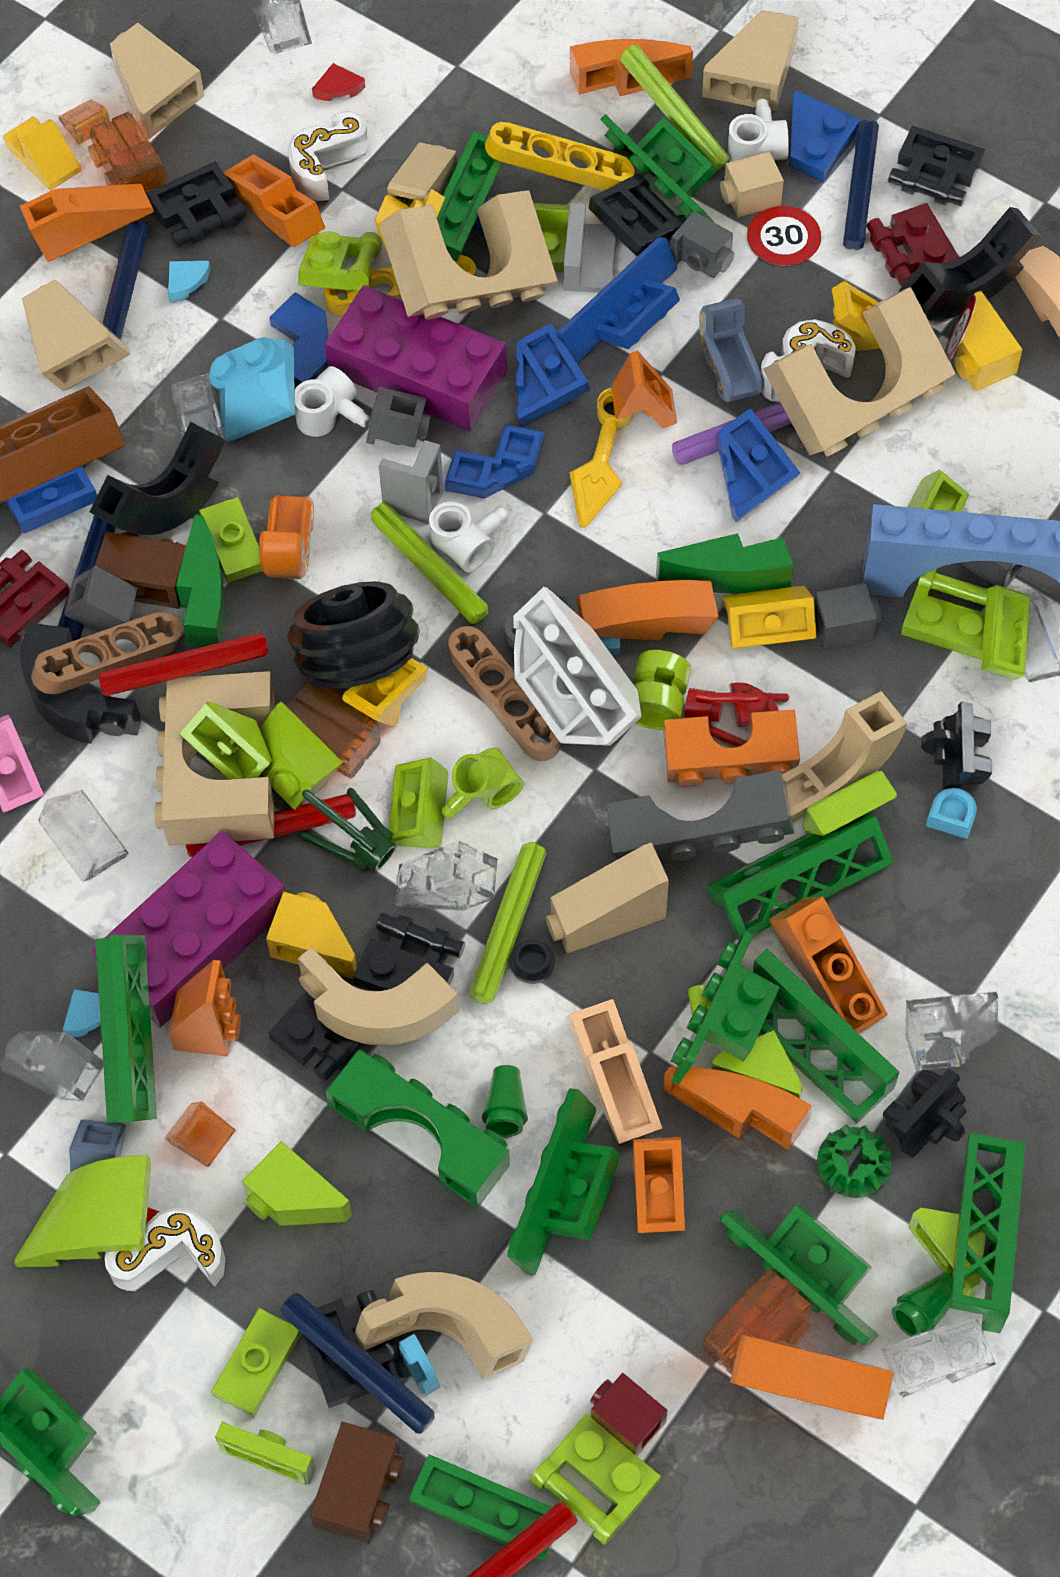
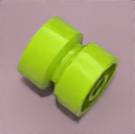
(660, 683)

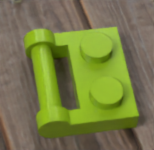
(328, 256)
(945, 622)
(606, 1467)

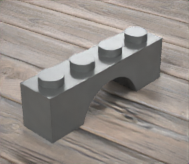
(754, 812)

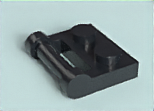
(630, 219)

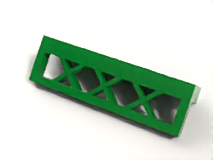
(466, 193)
(790, 861)
(126, 1028)
(831, 1035)
(1005, 1187)

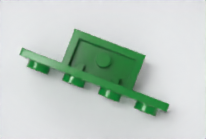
(671, 158)
(733, 1012)
(567, 1186)
(813, 1262)
(46, 1440)

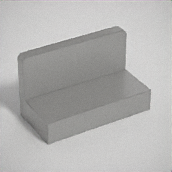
(587, 253)
(414, 489)

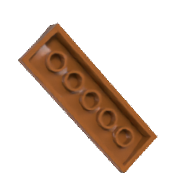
(55, 441)

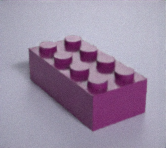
(417, 356)
(201, 916)

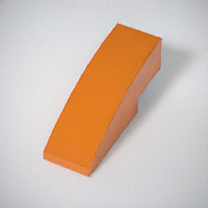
(599, 65)
(275, 200)
(650, 609)
(741, 1102)
(812, 1377)

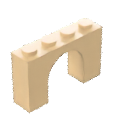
(435, 283)
(913, 367)
(200, 807)

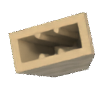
(753, 62)
(154, 78)
(423, 170)
(69, 336)
(610, 901)

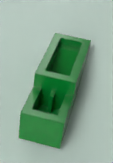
(729, 564)
(202, 588)

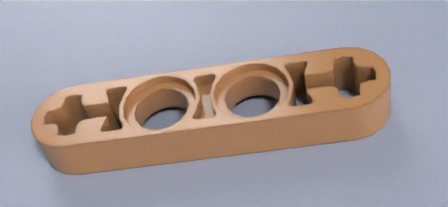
(105, 648)
(500, 695)

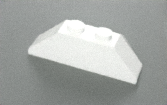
(571, 674)

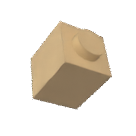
(752, 184)

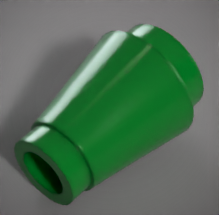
(505, 1102)
(924, 1305)

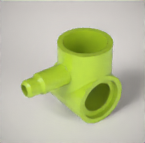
(482, 777)

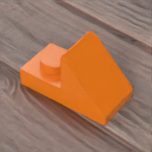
(642, 388)
(658, 1184)

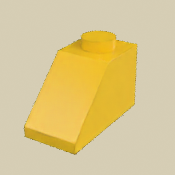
(987, 348)
(305, 923)

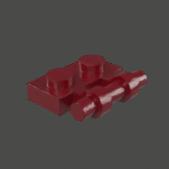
(920, 237)
(30, 596)

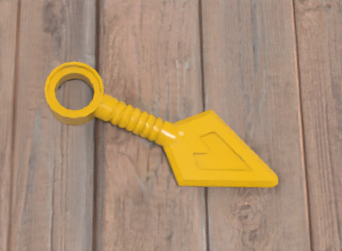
(596, 480)

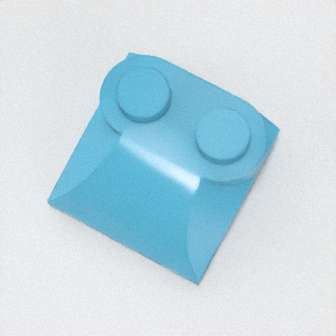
(254, 385)

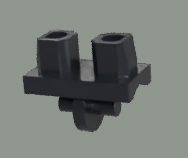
(954, 745)
(932, 1116)

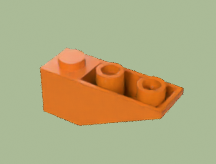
(80, 215)
(827, 961)
(205, 1014)

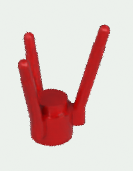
(710, 703)

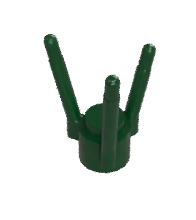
(371, 847)

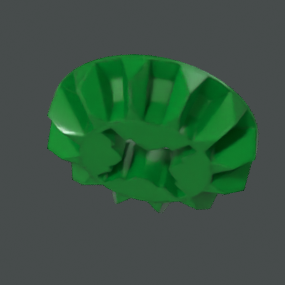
(835, 1169)

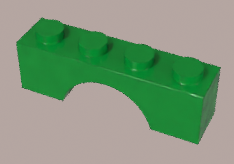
(373, 1094)

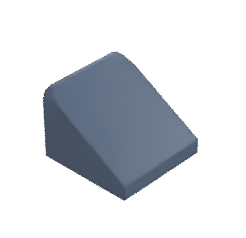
(96, 1142)

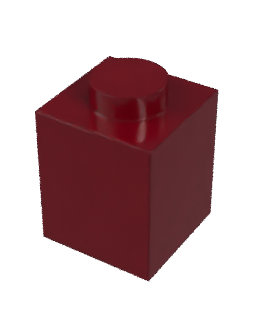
(628, 1412)

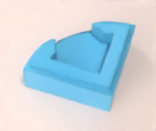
(186, 277)
(82, 1013)
(418, 1365)

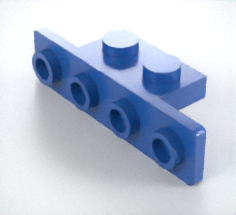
(625, 305)

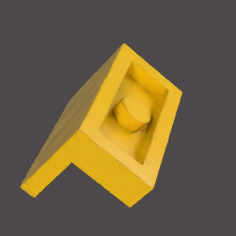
(770, 616)

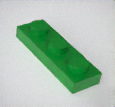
(475, 1502)

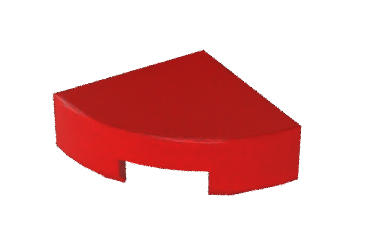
(338, 83)
(744, 710)

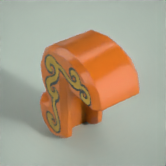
(286, 543)

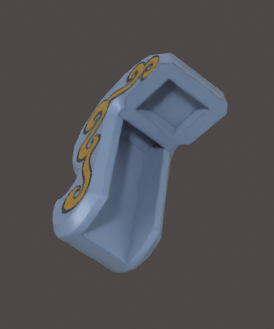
(729, 351)

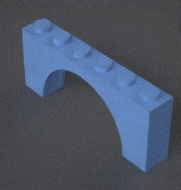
(916, 540)

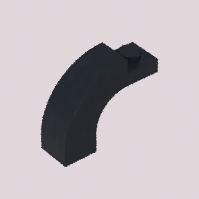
(987, 268)
(169, 497)
(74, 711)

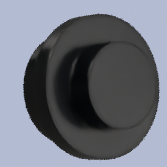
(532, 961)

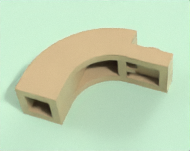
(858, 749)
(378, 1017)
(456, 1307)

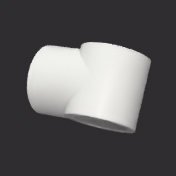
(757, 134)
(333, 395)
(470, 543)

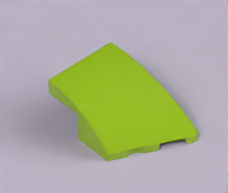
(92, 1213)

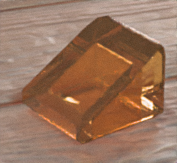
(83, 117)
(200, 1133)

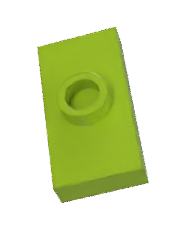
(233, 539)
(1005, 632)
(256, 1362)
(265, 1451)

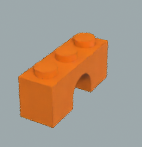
(695, 755)

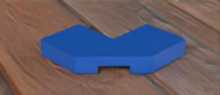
(308, 328)
(486, 475)

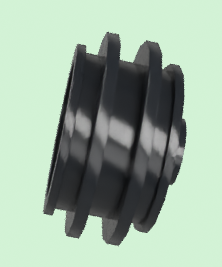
(353, 634)

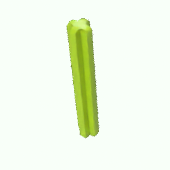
(672, 105)
(429, 563)
(507, 923)

